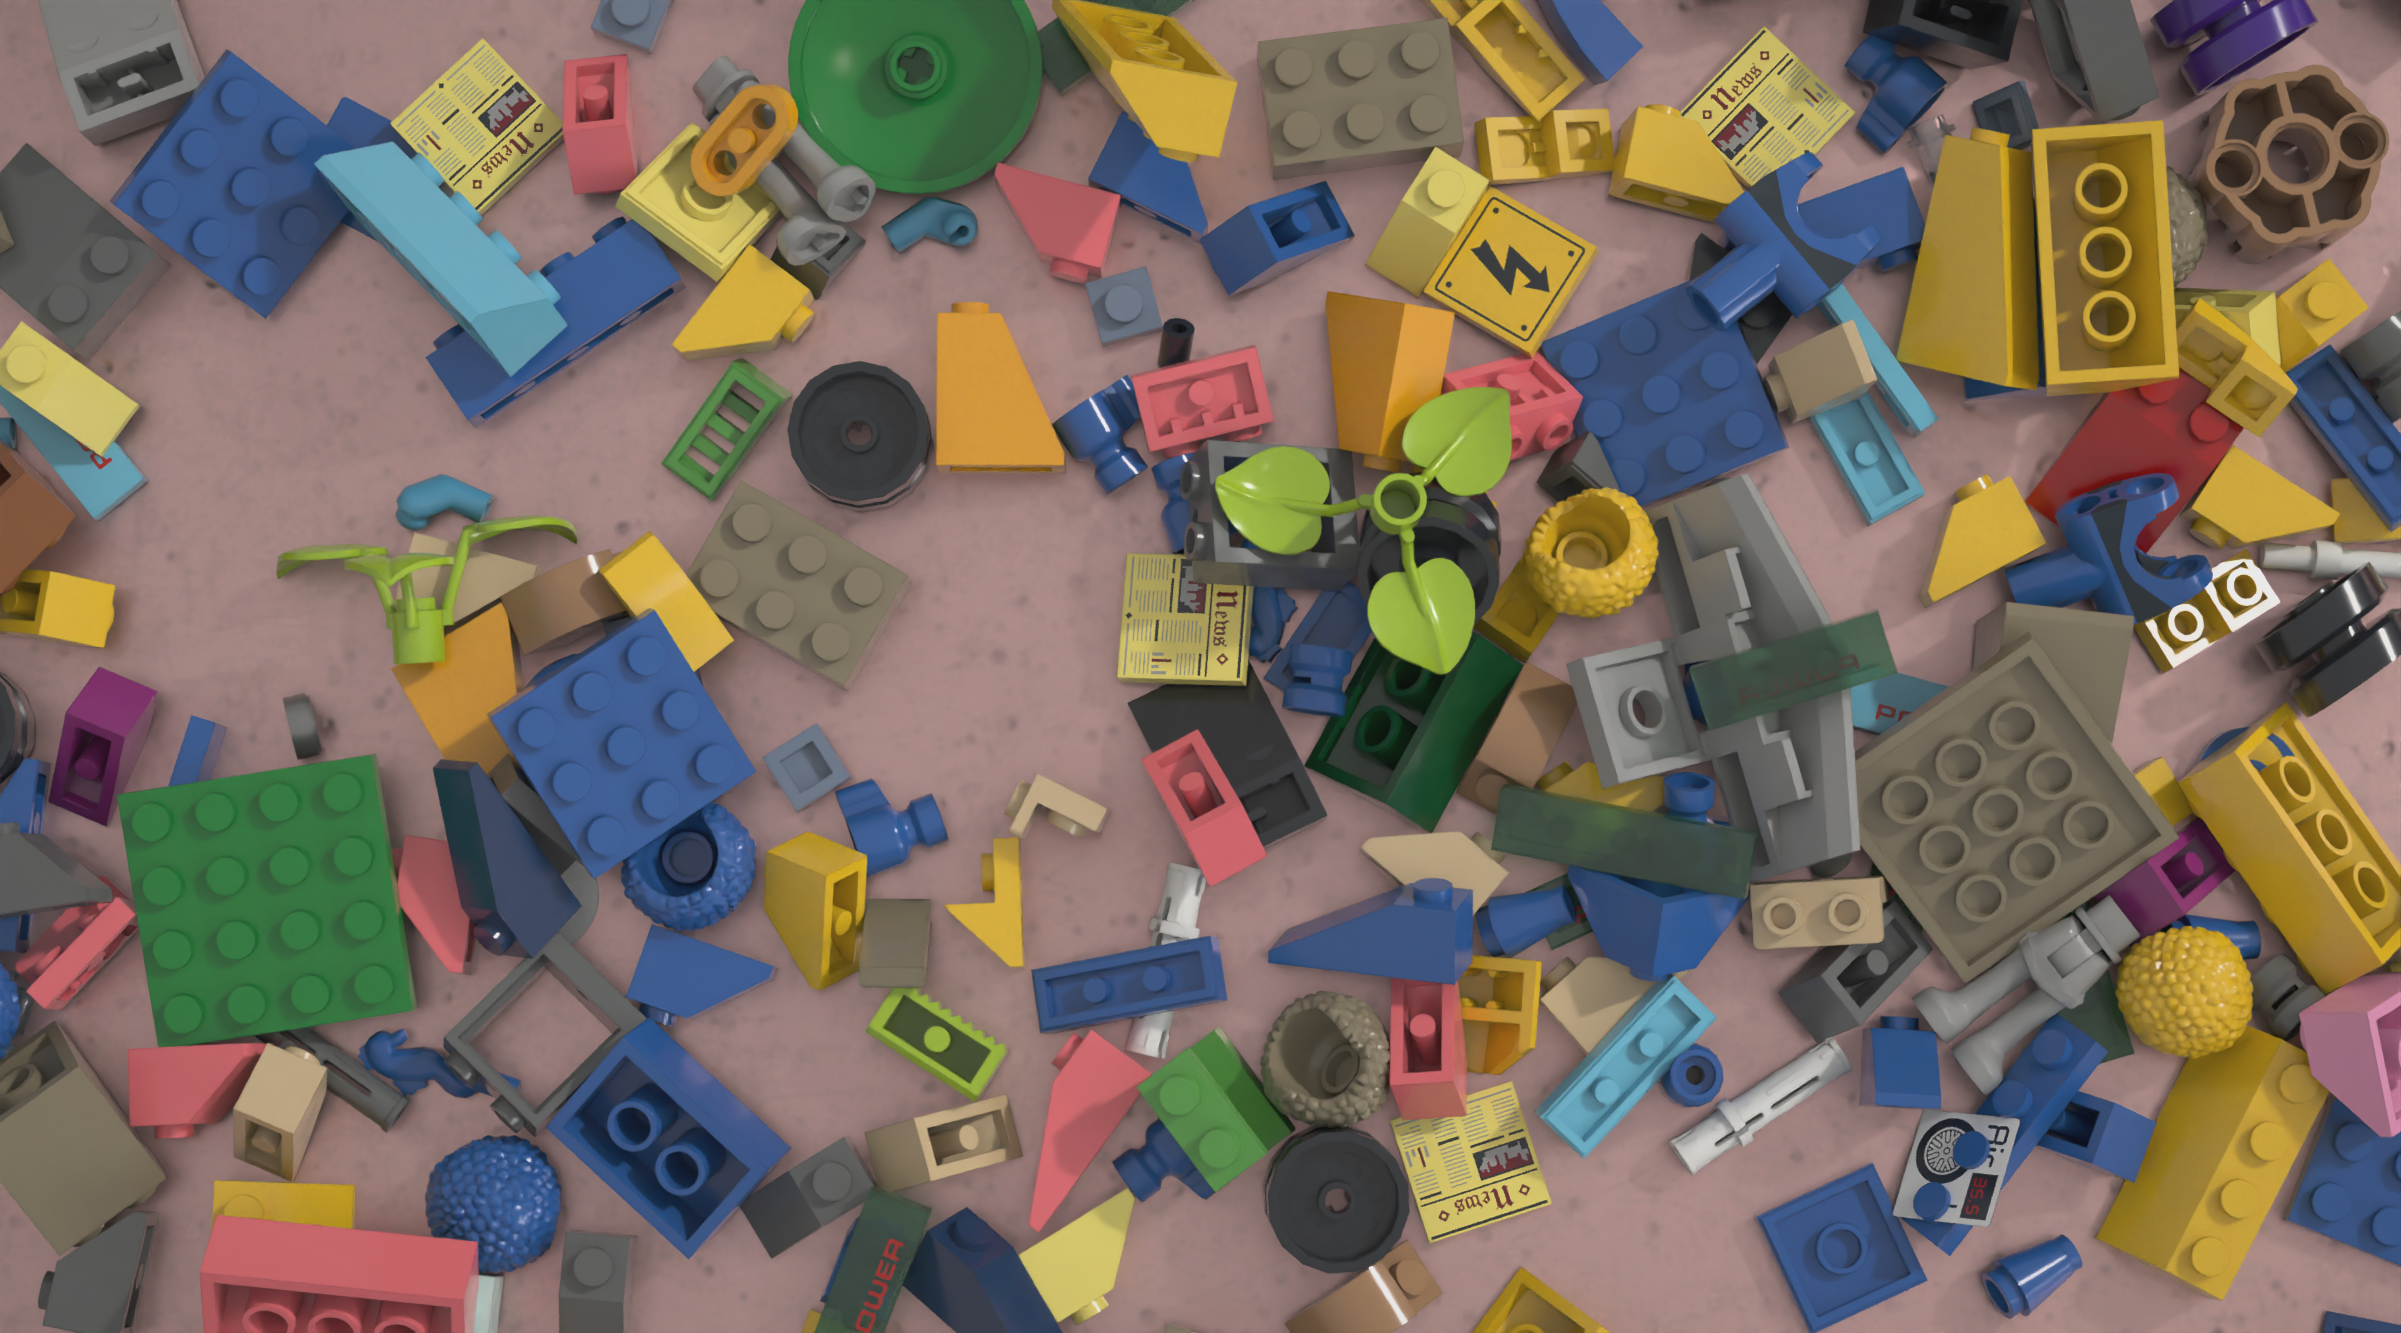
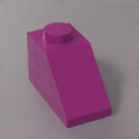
(101, 745)
(2171, 880)

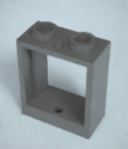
(2096, 54)
(1207, 535)
(585, 985)

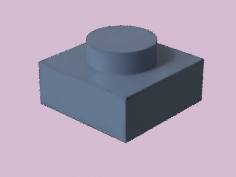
(632, 21)
(1124, 306)
(807, 768)

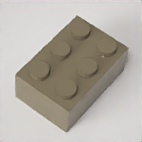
(1359, 98)
(796, 585)

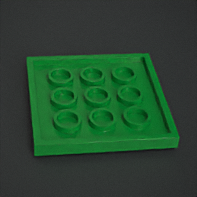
(267, 901)

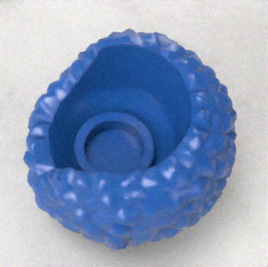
(692, 870)
(498, 1196)

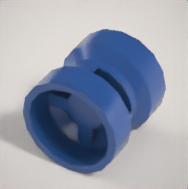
(1317, 680)

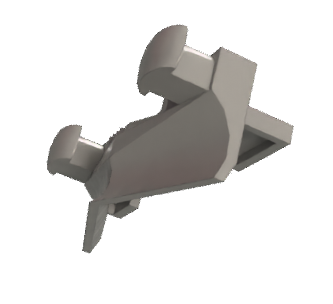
(1728, 590)

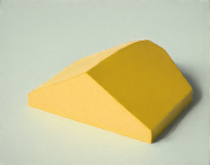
(1499, 1011)

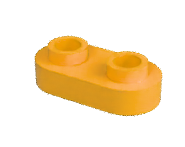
(746, 136)

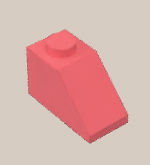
(599, 124)
(1062, 220)
(1204, 807)
(432, 900)
(1427, 1050)
(187, 1085)

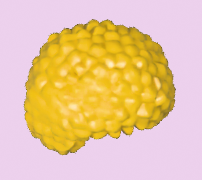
(1591, 553)
(2185, 991)

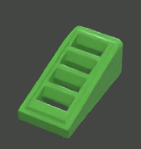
(758, 383)

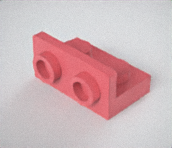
(1540, 399)
(1202, 400)
(77, 948)

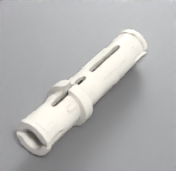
(1173, 923)
(1751, 1111)

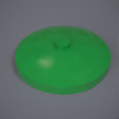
(916, 86)

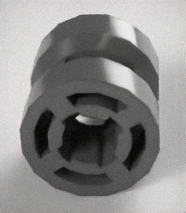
(2276, 989)

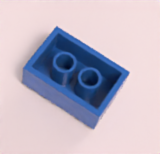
(668, 1137)

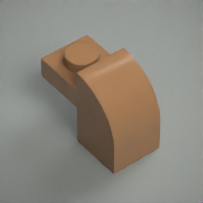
(563, 604)
(1520, 737)
(1374, 1299)

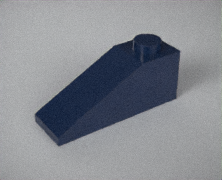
(498, 866)
(976, 1280)

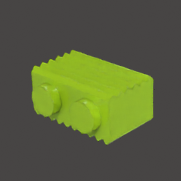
(938, 1041)

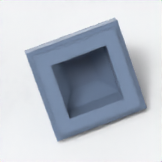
(2008, 112)

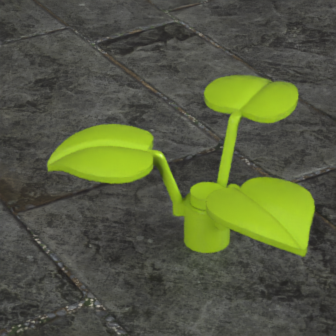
(1412, 613)
(416, 622)

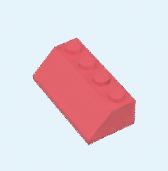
(334, 1280)

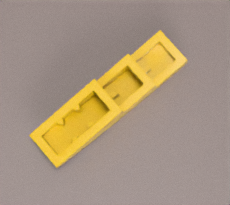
(1511, 50)

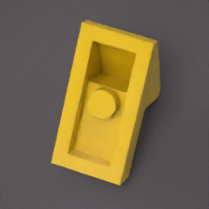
(999, 923)

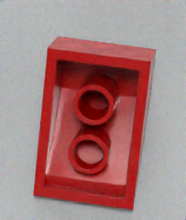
(2135, 434)

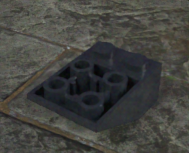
(1952, 30)
(1247, 745)

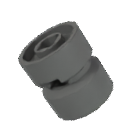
(2378, 358)

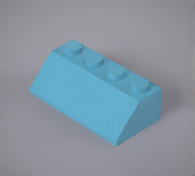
(446, 251)

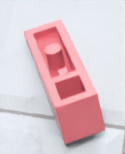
(1084, 1110)

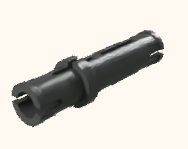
(383, 1104)

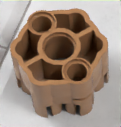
(2331, 130)

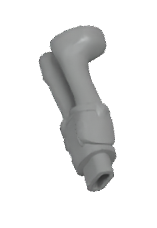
(842, 191)
(2061, 961)

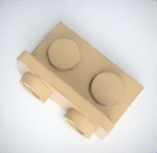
(1067, 808)
(1818, 911)

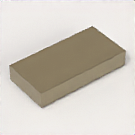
(895, 943)

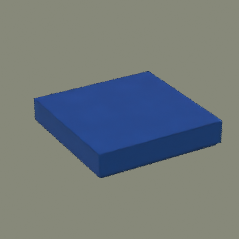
(1840, 1248)

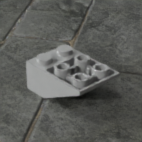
(121, 62)

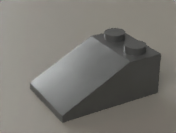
(70, 255)

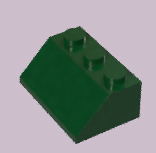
(1413, 730)

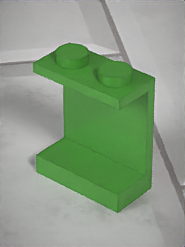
(1216, 1109)

